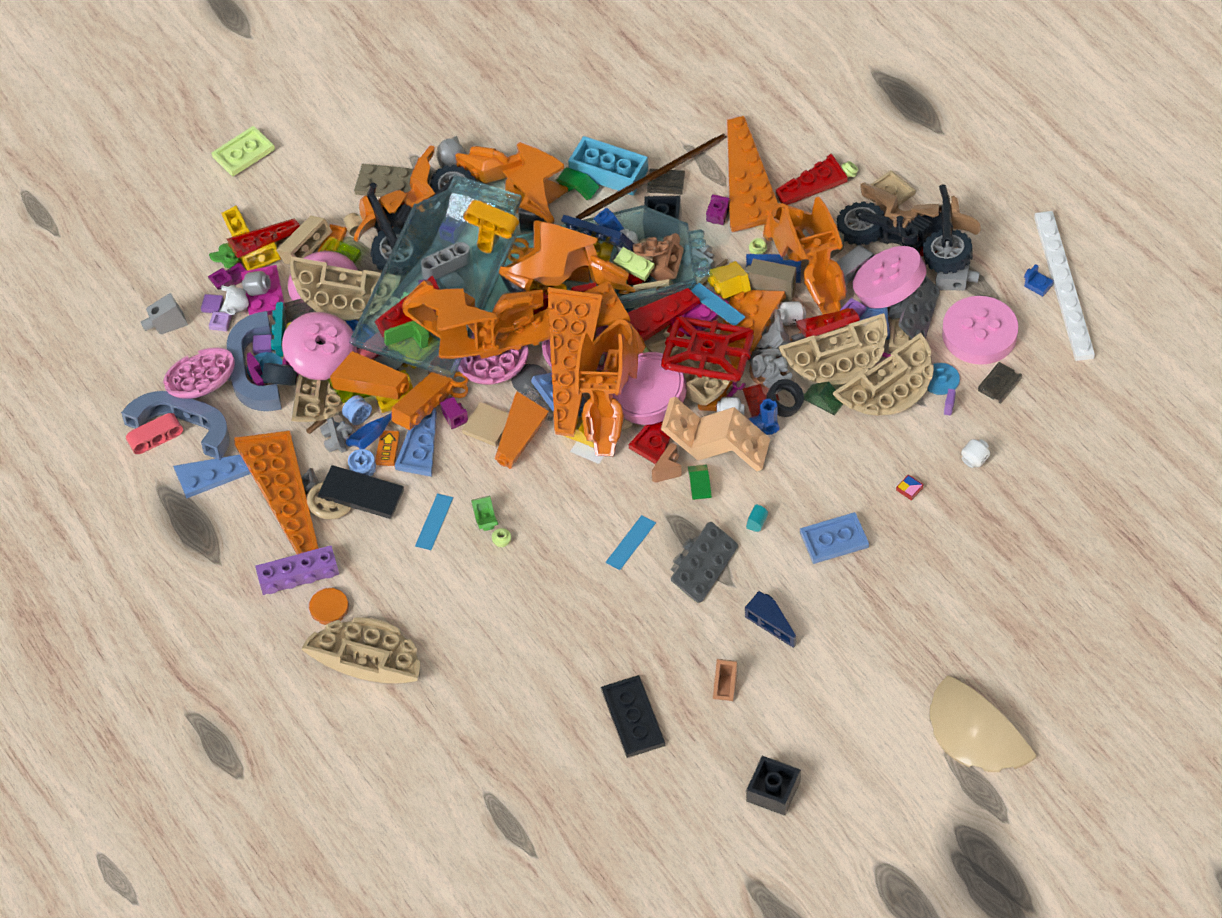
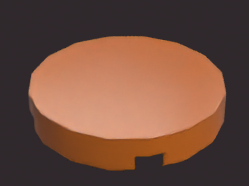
(328, 605)

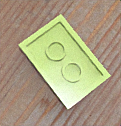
(243, 151)

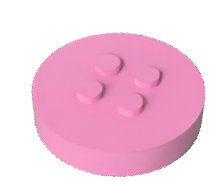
(889, 277)
(980, 330)
(647, 397)

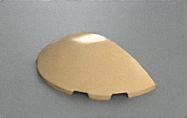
(333, 288)
(839, 353)
(893, 383)
(699, 390)
(315, 400)
(365, 650)
(975, 729)

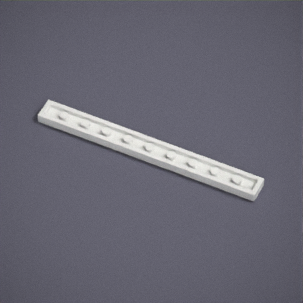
(1064, 286)

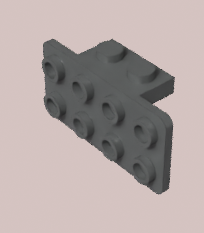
(917, 309)
(702, 561)

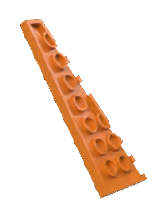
(749, 185)
(758, 309)
(569, 317)
(540, 330)
(278, 476)

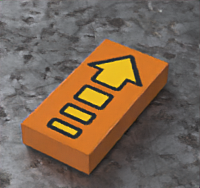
(387, 448)

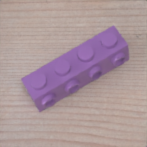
(297, 570)

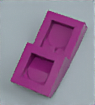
(227, 277)
(255, 370)

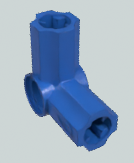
(767, 418)

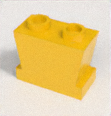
(729, 280)

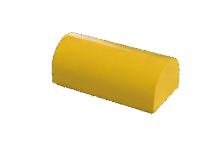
(235, 221)
(261, 257)

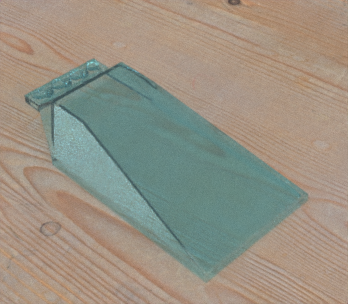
(428, 229)

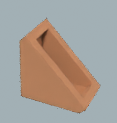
(725, 679)

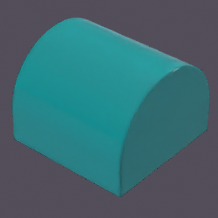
(757, 518)

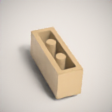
(305, 239)

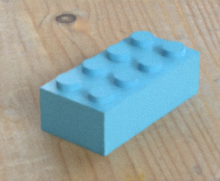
(608, 164)

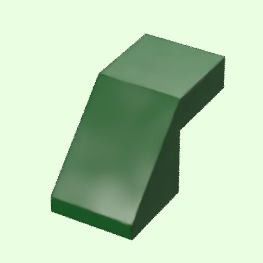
(578, 180)
(699, 482)

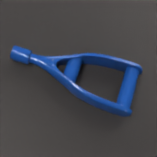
(369, 432)

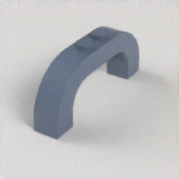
(253, 396)
(200, 413)

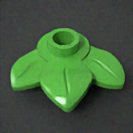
(225, 256)

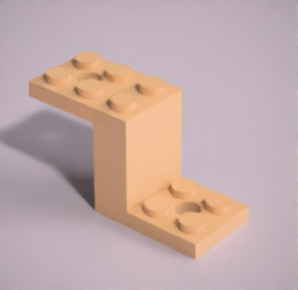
(715, 433)

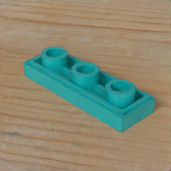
(278, 328)

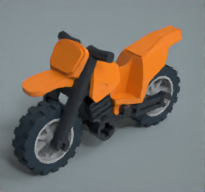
(392, 210)

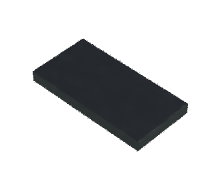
(361, 492)
(633, 716)

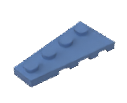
(418, 447)
(209, 474)

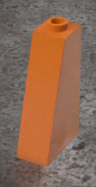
(369, 377)
(521, 426)

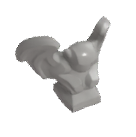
(776, 334)
(770, 367)

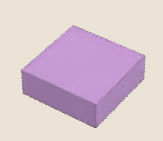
(220, 321)

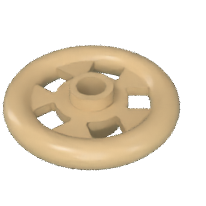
(324, 513)

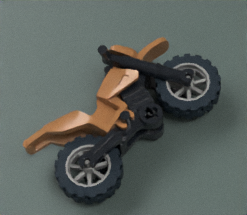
(921, 226)

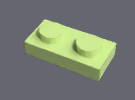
(634, 264)

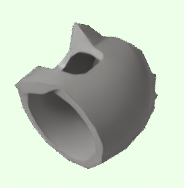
(447, 150)

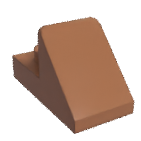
(666, 467)

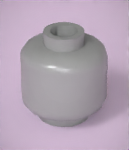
(256, 283)

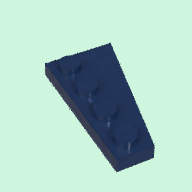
(602, 233)

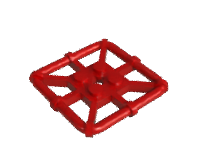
(698, 350)

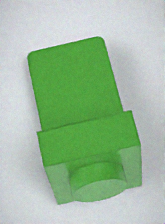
(406, 331)
(484, 513)

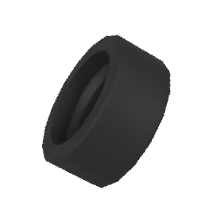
(791, 387)

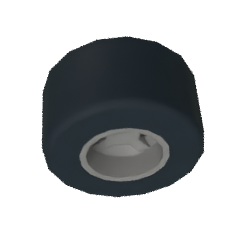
(279, 374)

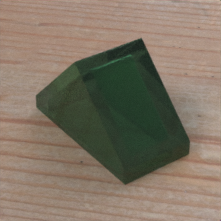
(822, 396)

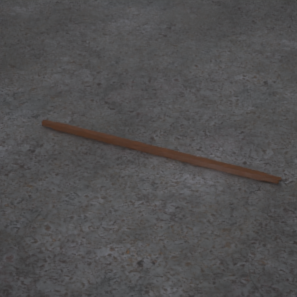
(628, 189)

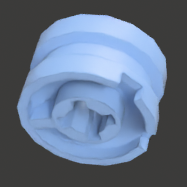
(357, 410)
(365, 457)

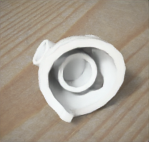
(235, 300)

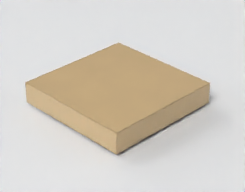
(895, 185)
(486, 424)

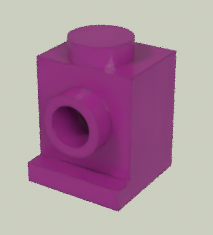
(717, 209)
(454, 413)

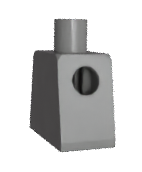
(957, 280)
(164, 315)

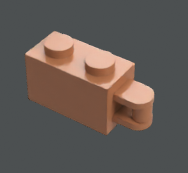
(668, 263)

